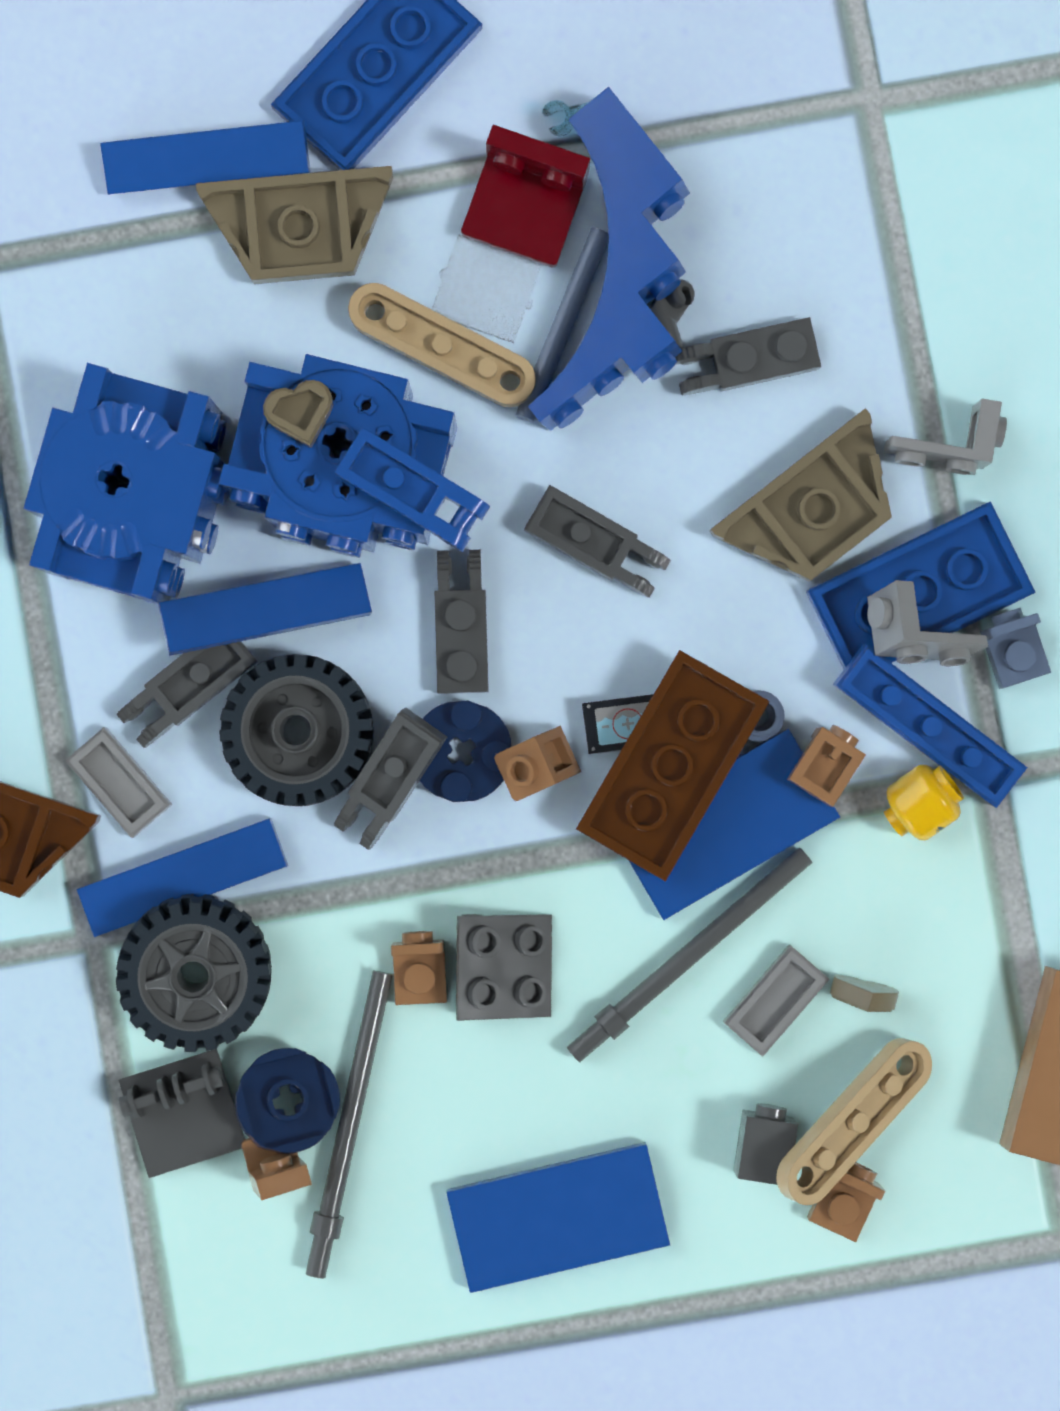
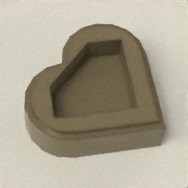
(299, 411)
(864, 994)

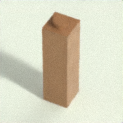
(1034, 1106)

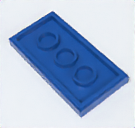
(374, 73)
(957, 574)
(744, 826)
(558, 1217)

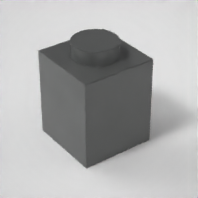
(763, 1142)

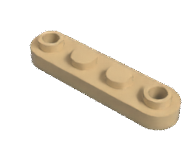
(441, 344)
(854, 1121)

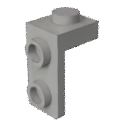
(985, 433)
(898, 634)

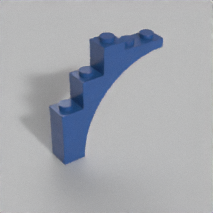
(640, 266)

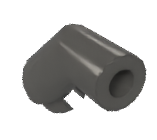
(673, 307)

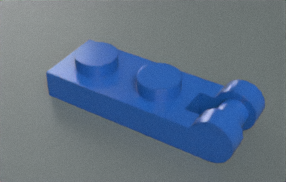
(410, 488)

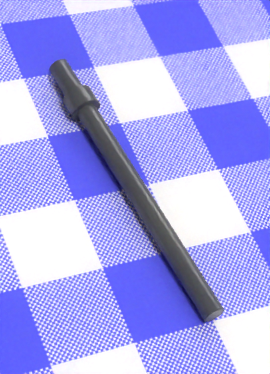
(613, 1020)
(327, 1222)

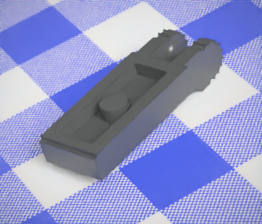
(753, 357)
(591, 539)
(461, 629)
(187, 686)
(391, 774)

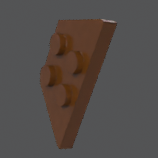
(36, 836)

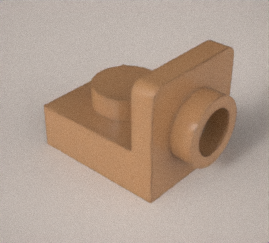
(537, 763)
(827, 764)
(419, 969)
(274, 1172)
(848, 1203)

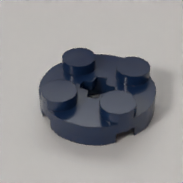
(490, 735)
(303, 1075)

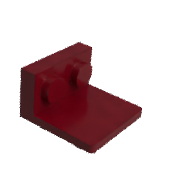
(526, 196)

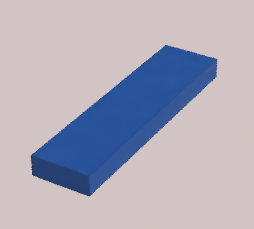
(205, 157)
(264, 609)
(930, 725)
(194, 871)

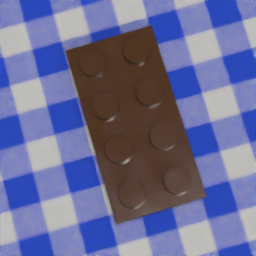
(672, 765)

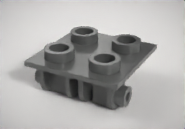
(503, 966)
(181, 1113)

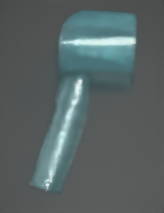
(559, 106)

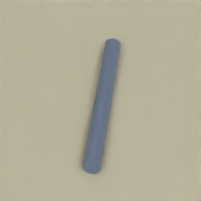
(565, 317)

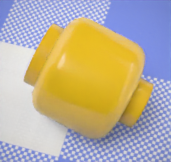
(923, 802)

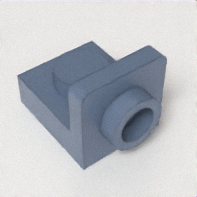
(1015, 648)

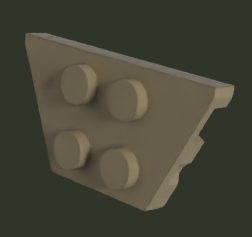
(299, 222)
(815, 506)

